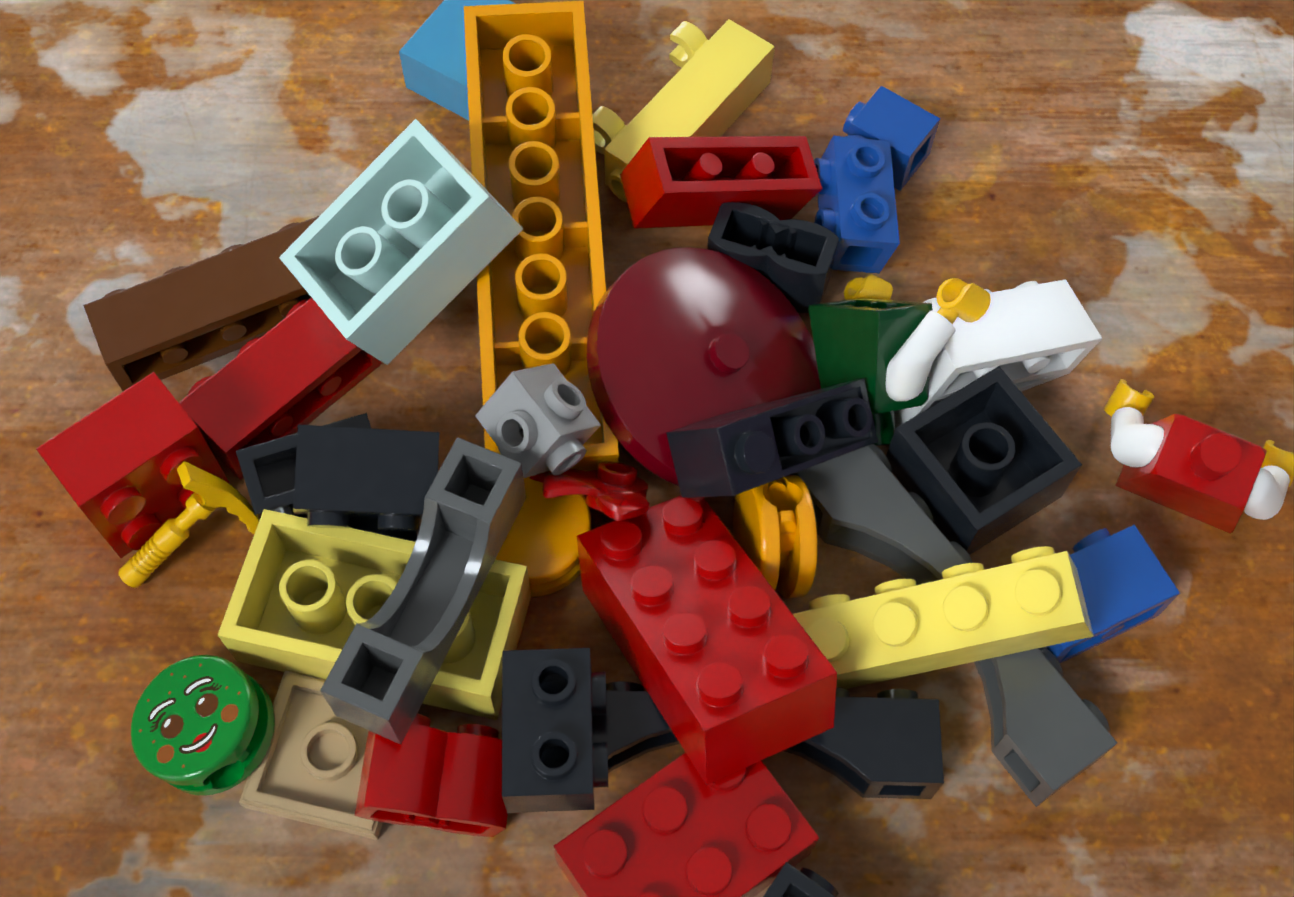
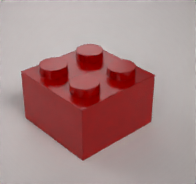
(126, 461)

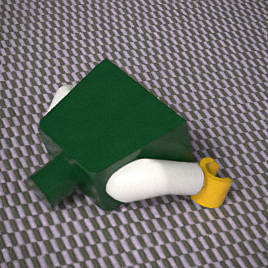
(888, 341)

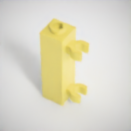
(701, 100)

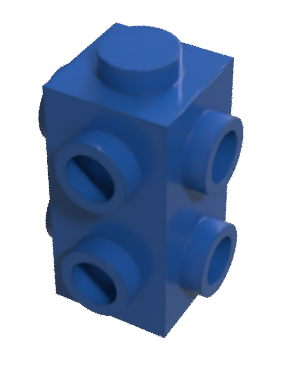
(858, 202)

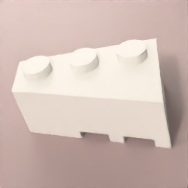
(1027, 331)

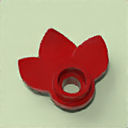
(609, 489)

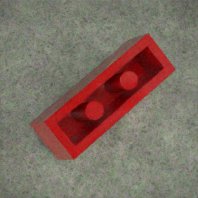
(690, 177)
(276, 383)

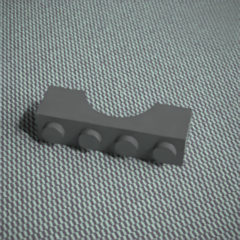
(400, 649)

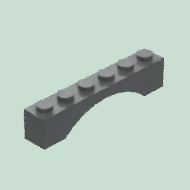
(1036, 718)

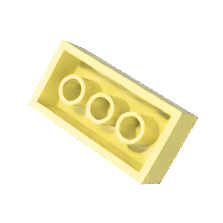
(313, 585)

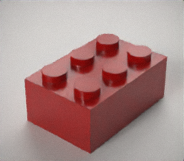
(688, 837)

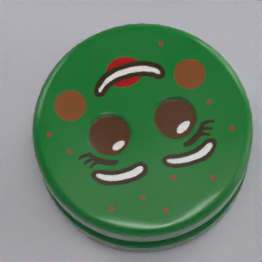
(202, 725)

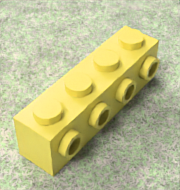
(951, 620)

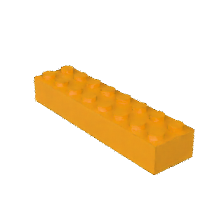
(539, 162)

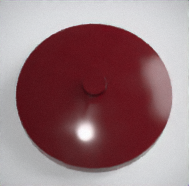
(690, 342)

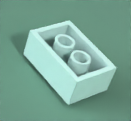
(400, 244)

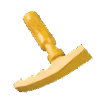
(208, 495)

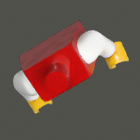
(1194, 464)

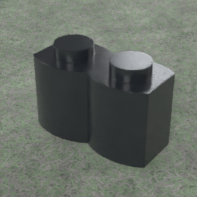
(787, 252)

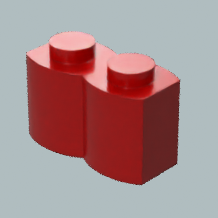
(435, 779)

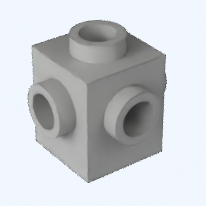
(539, 420)

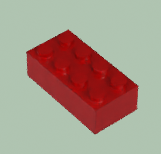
(707, 636)

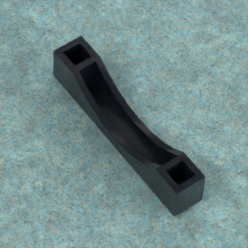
(876, 746)

